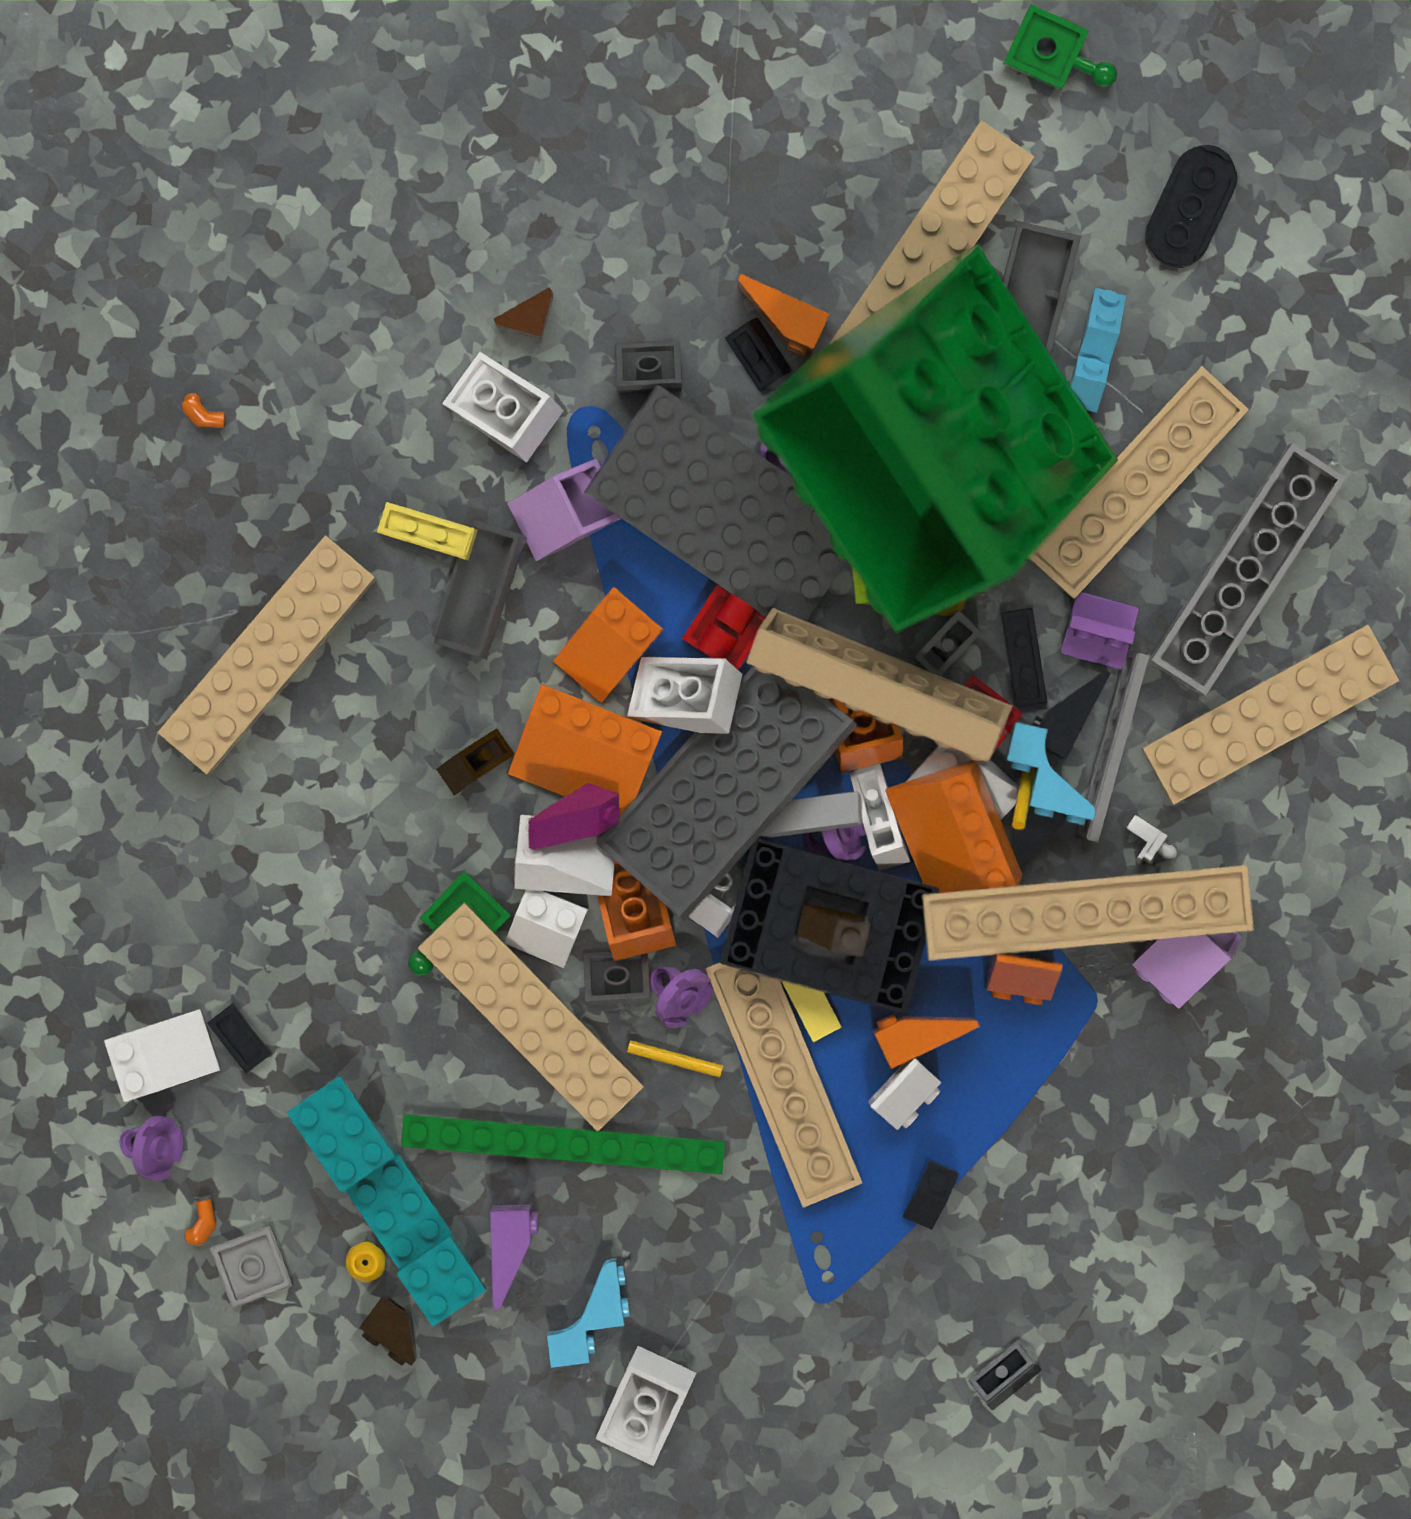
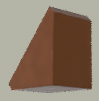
(529, 316)

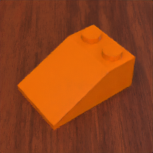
(788, 317)
(608, 644)
(869, 742)
(634, 918)
(1023, 977)
(914, 1035)

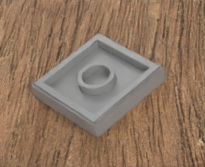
(251, 1266)

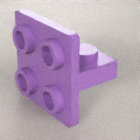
(1099, 630)

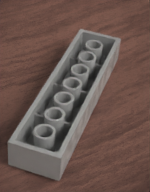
(1247, 569)

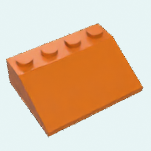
(581, 743)
(954, 830)

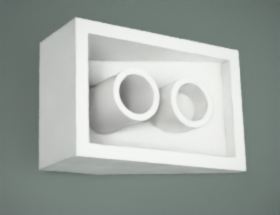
(503, 406)
(686, 693)
(1000, 786)
(564, 867)
(162, 1055)
(645, 1405)

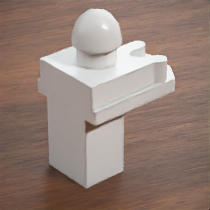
(1155, 841)

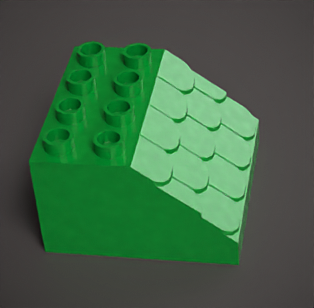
(936, 441)

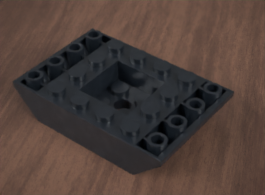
(769, 910)

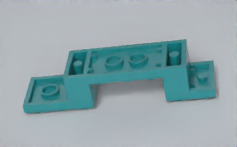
(389, 1199)

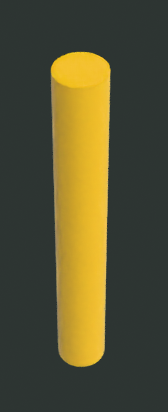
(1023, 799)
(675, 1058)

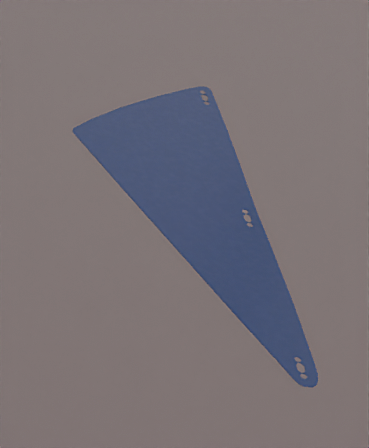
(982, 1074)

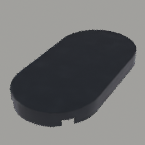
(1191, 206)

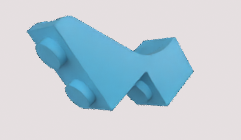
(1097, 347)
(1049, 790)
(602, 1311)

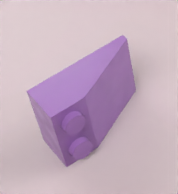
(510, 1237)

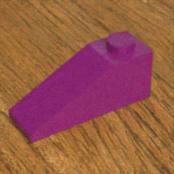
(574, 817)

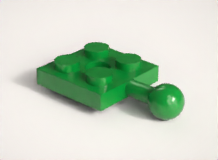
(1067, 40)
(461, 890)

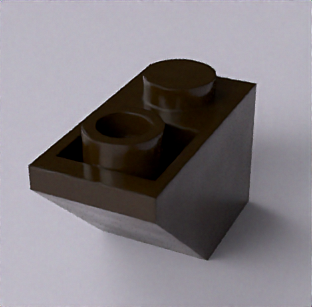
(392, 1327)

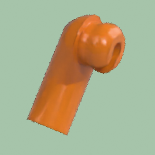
(199, 415)
(204, 1226)

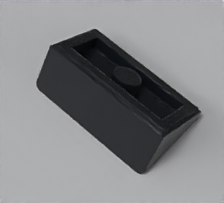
(758, 354)
(1004, 1375)

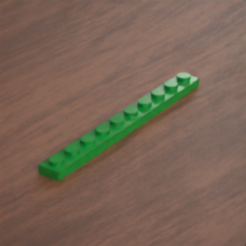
(563, 1143)

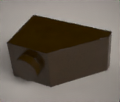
(475, 761)
(834, 929)

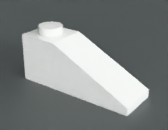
(878, 818)

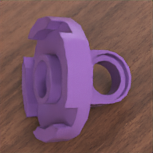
(842, 842)
(682, 996)
(154, 1147)

